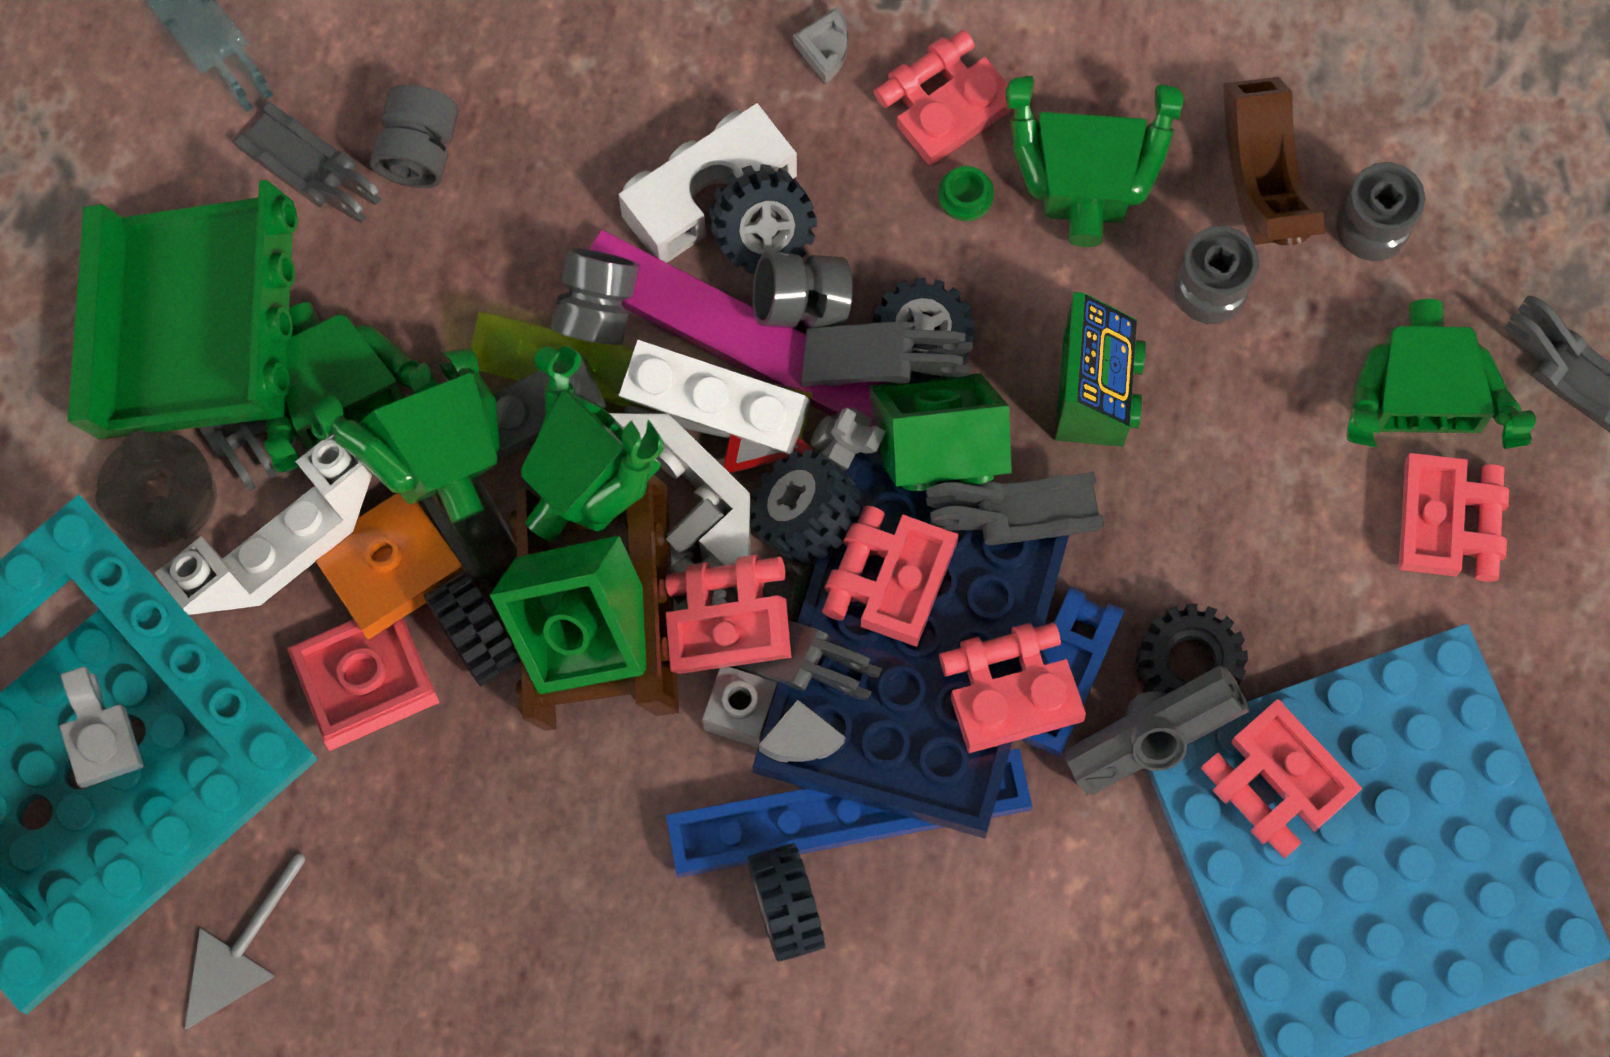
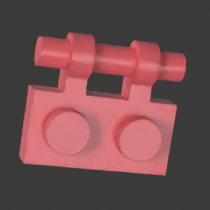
(955, 111)
(1435, 517)
(906, 583)
(732, 632)
(1015, 704)
(1294, 767)

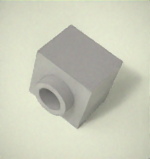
(739, 725)

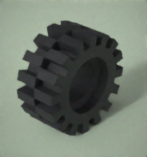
(1186, 626)
(472, 628)

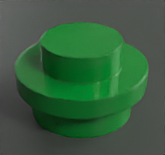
(965, 193)

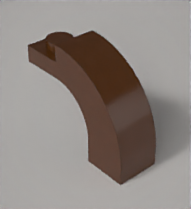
(1266, 164)

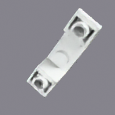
(685, 456)
(281, 548)

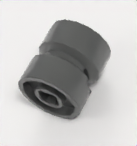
(414, 136)
(1380, 211)
(1216, 274)
(796, 291)
(595, 295)

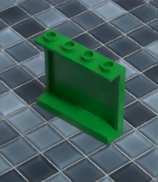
(183, 316)

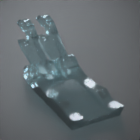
(208, 39)

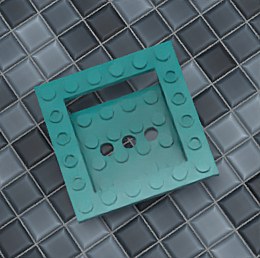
(121, 844)

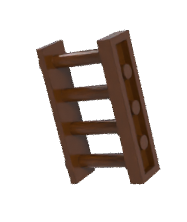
(651, 558)

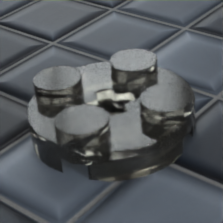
(166, 519)

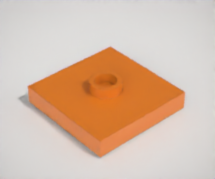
(388, 564)

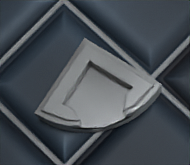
(824, 44)
(694, 526)
(801, 737)

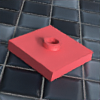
(361, 682)

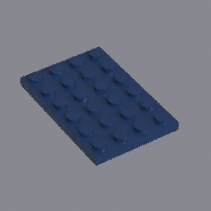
(906, 740)

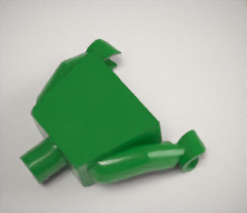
(1089, 164)
(342, 361)
(1433, 383)
(427, 439)
(583, 457)

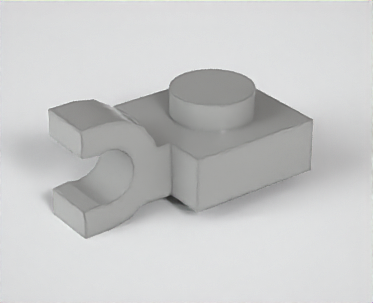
(846, 435)
(100, 738)

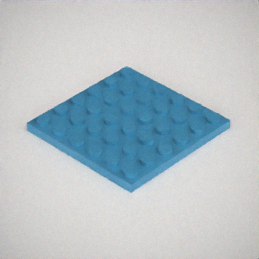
(1413, 895)

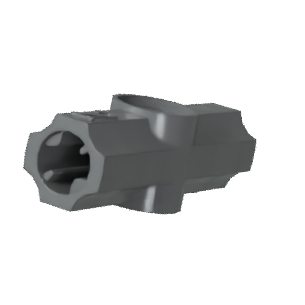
(1156, 730)

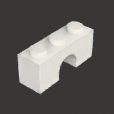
(662, 203)
(714, 397)

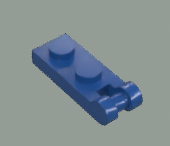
(1081, 652)

